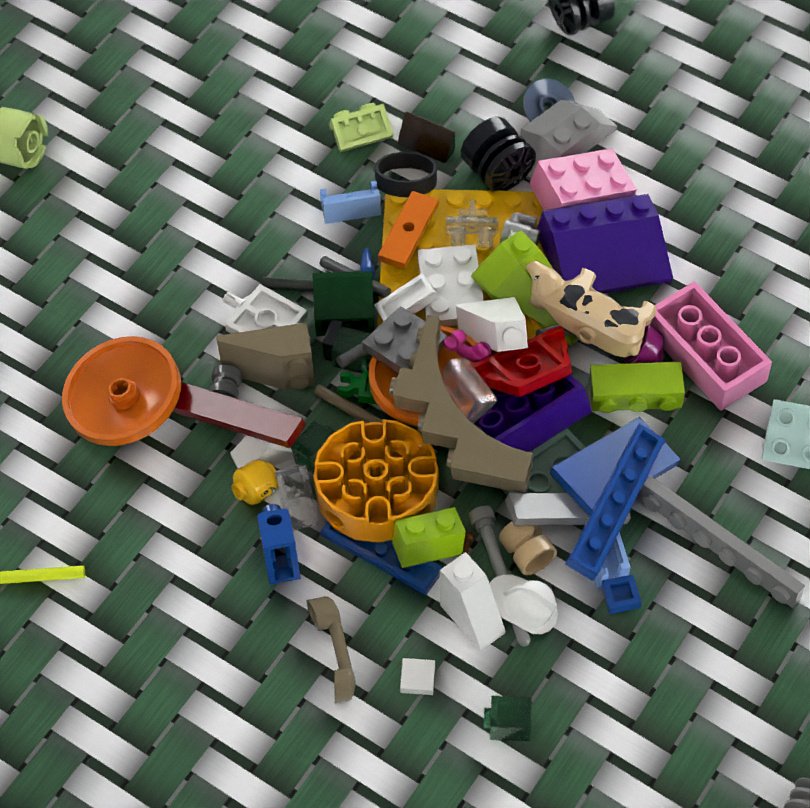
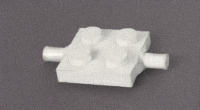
(262, 311)

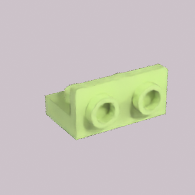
(361, 127)

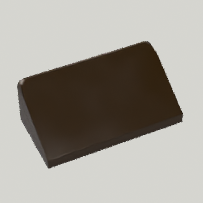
(426, 137)

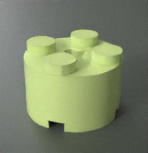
(21, 138)

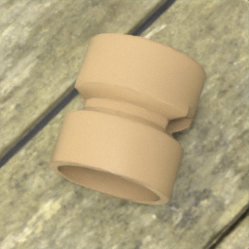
(530, 547)

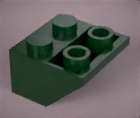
(345, 299)

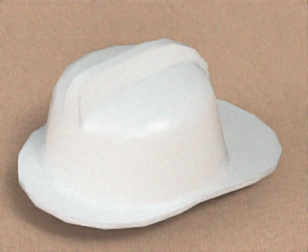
(525, 603)

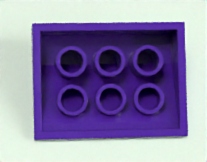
(612, 238)
(536, 416)

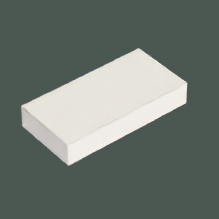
(411, 296)

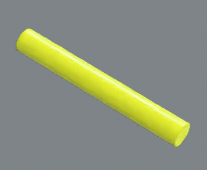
(42, 574)

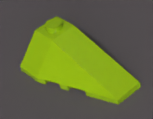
(505, 276)

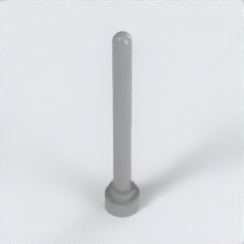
(483, 521)

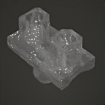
(472, 222)

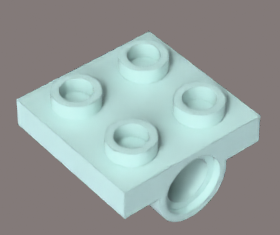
(788, 434)

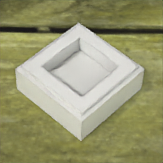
(417, 676)

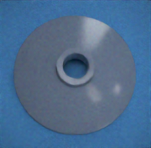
(546, 93)

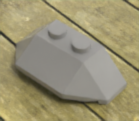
(566, 131)

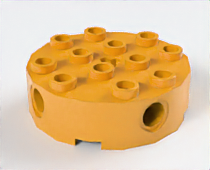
(373, 477)

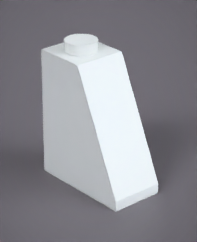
(494, 322)
(470, 601)

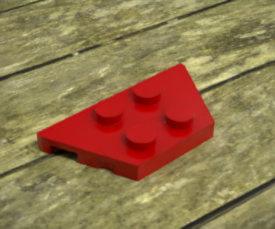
(529, 368)

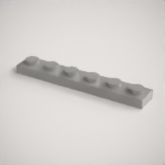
(722, 542)

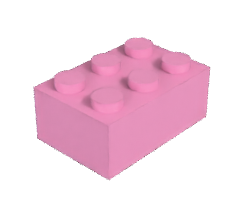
(581, 179)

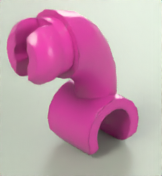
(472, 353)

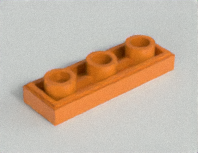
(408, 230)

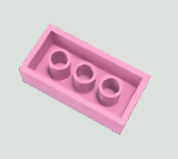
(710, 346)

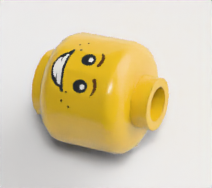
(254, 482)

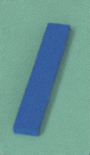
(615, 502)

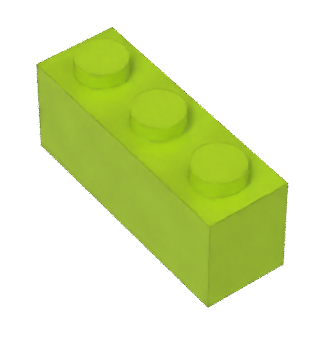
(636, 386)

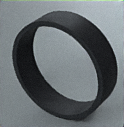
(405, 160)

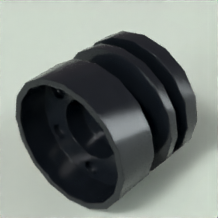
(579, 14)
(498, 154)

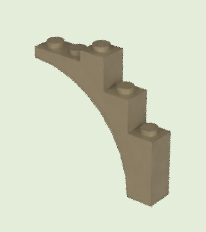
(472, 453)

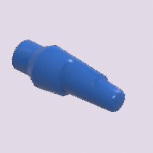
(366, 262)

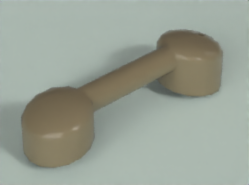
(327, 616)

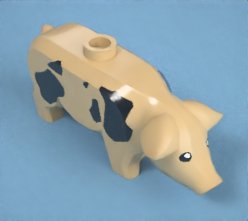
(589, 313)

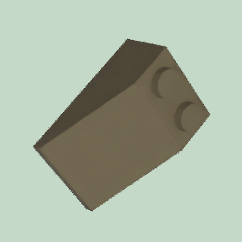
(271, 355)

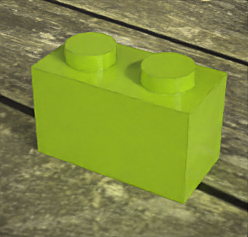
(428, 537)

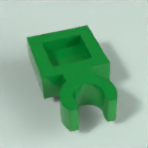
(357, 386)

